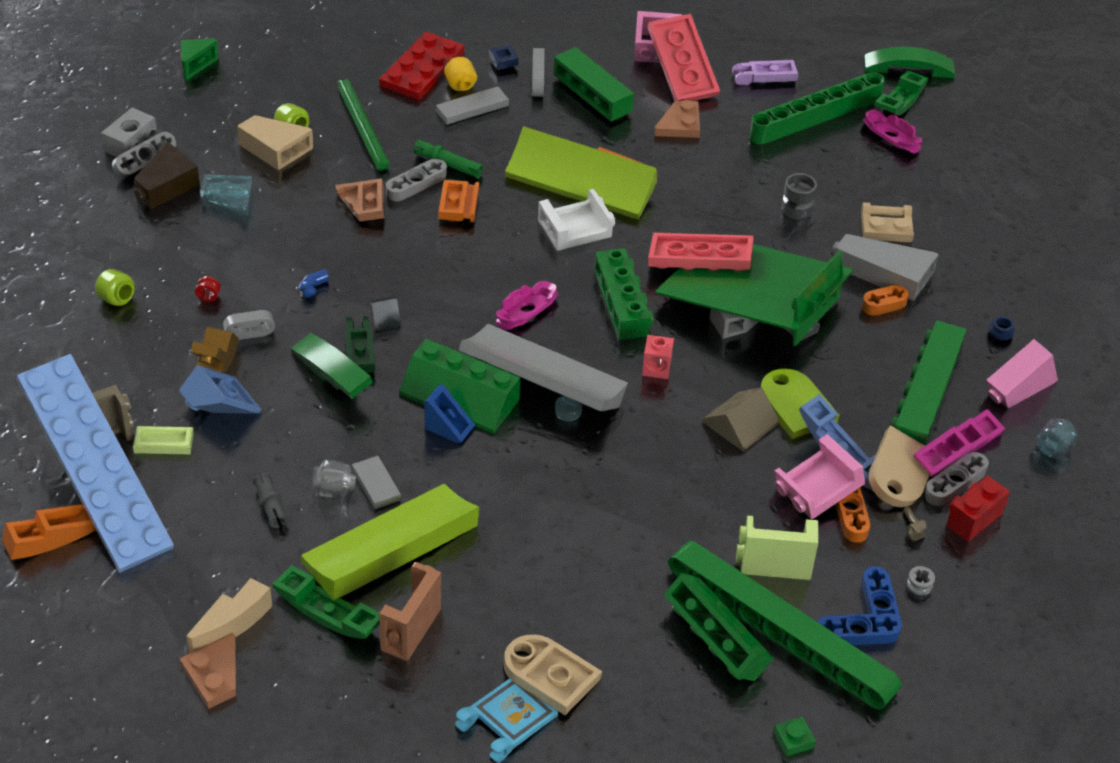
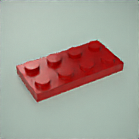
(421, 65)

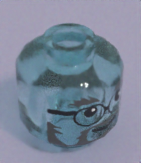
(1057, 438)

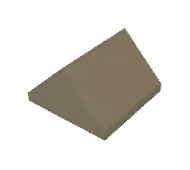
(743, 418)

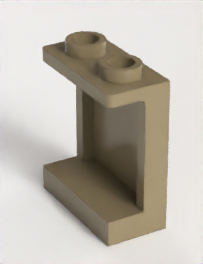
(115, 409)

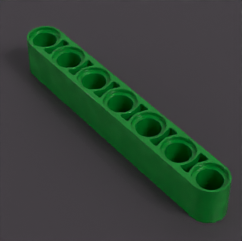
(815, 108)

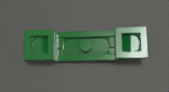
(909, 57)
(904, 95)
(338, 615)

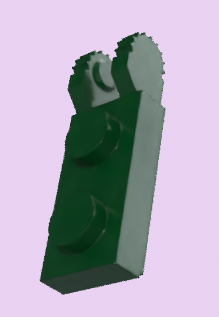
(360, 344)

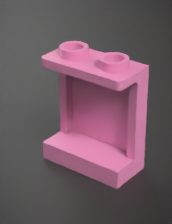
(821, 479)

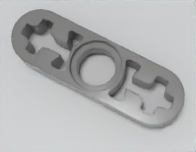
(538, 72)
(133, 153)
(402, 187)
(951, 488)

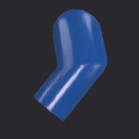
(311, 280)

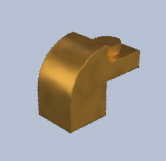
(216, 349)

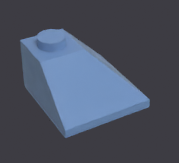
(217, 393)

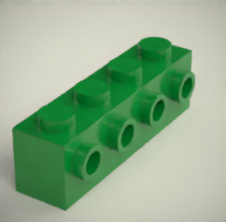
(593, 84)
(623, 294)
(718, 627)

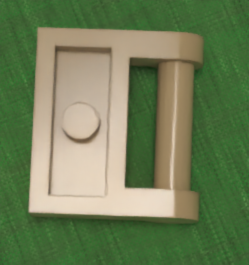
(884, 227)

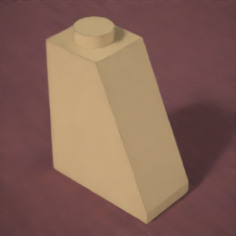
(274, 140)

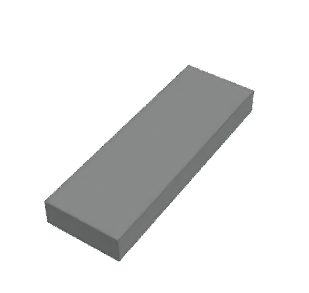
(472, 105)

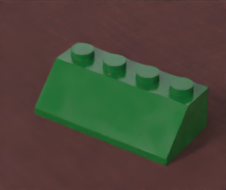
(479, 388)

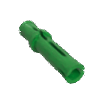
(452, 160)

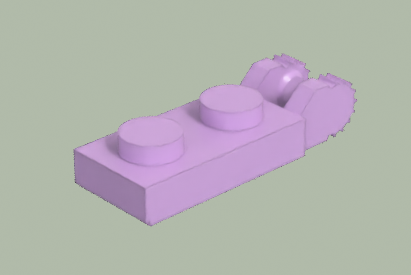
(765, 72)

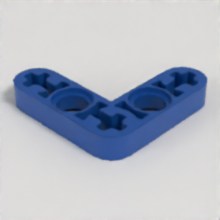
(876, 616)

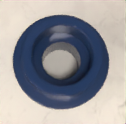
(1002, 328)

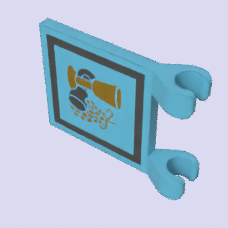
(510, 714)

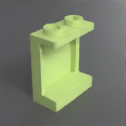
(777, 552)

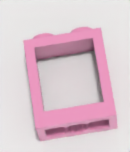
(645, 49)

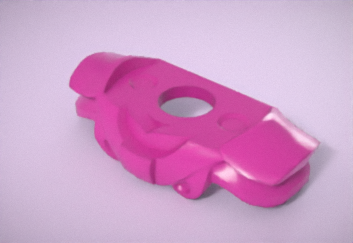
(905, 132)
(538, 296)

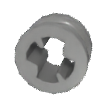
(922, 588)

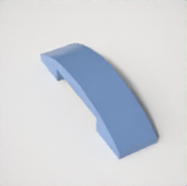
(820, 421)

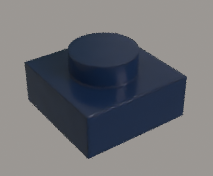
(503, 57)

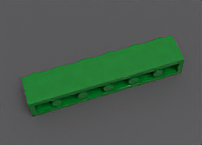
(929, 381)

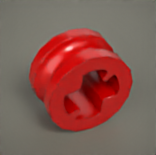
(207, 283)

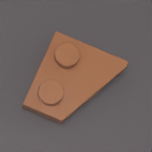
(680, 120)
(363, 198)
(213, 670)

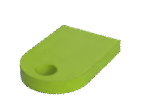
(789, 398)

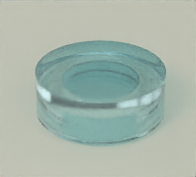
(567, 408)

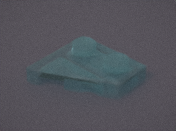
(228, 191)

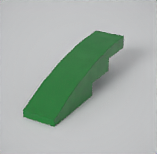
(331, 365)

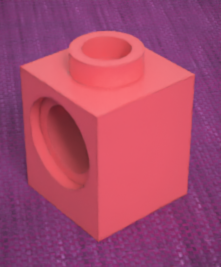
(657, 356)

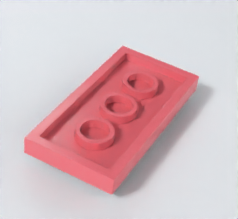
(683, 58)
(701, 251)

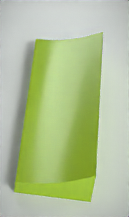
(576, 169)
(390, 540)

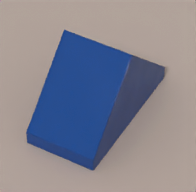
(446, 416)

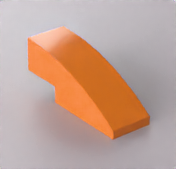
(47, 531)

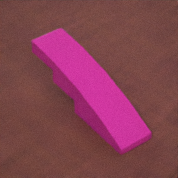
(958, 442)

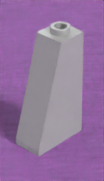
(887, 263)

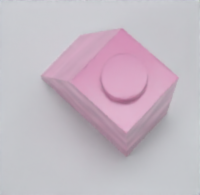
(1023, 375)

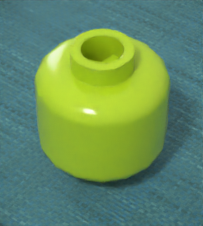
(292, 114)
(115, 287)

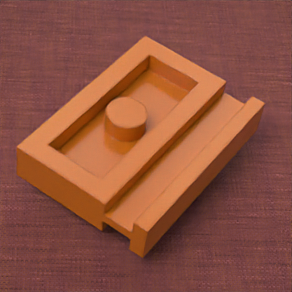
(458, 200)

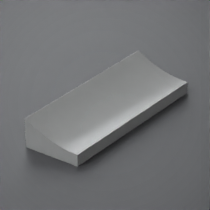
(546, 368)

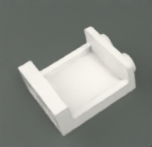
(576, 222)

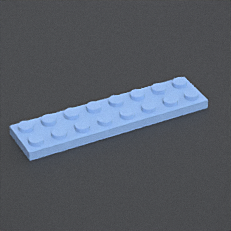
(95, 463)

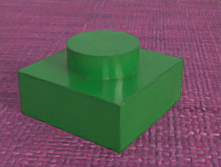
(794, 736)

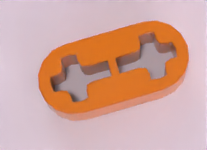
(885, 300)

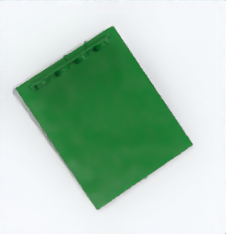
(776, 290)

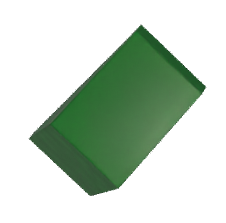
(197, 55)

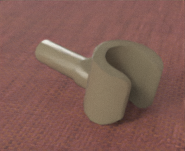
(915, 530)

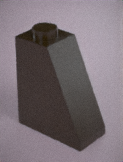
(165, 177)

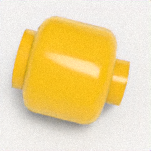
(460, 74)

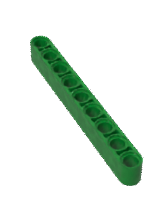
(789, 626)

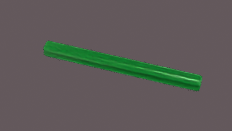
(363, 125)

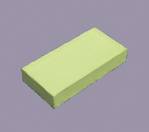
(163, 440)

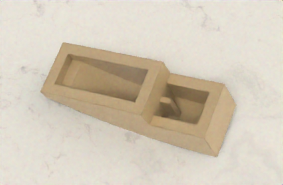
(231, 615)

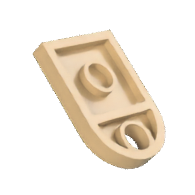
(897, 468)
(550, 671)

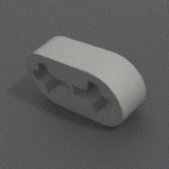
(249, 324)

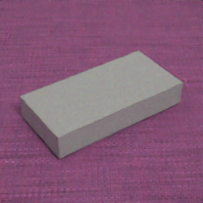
(376, 482)

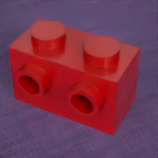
(977, 508)

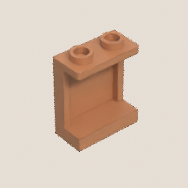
(405, 629)

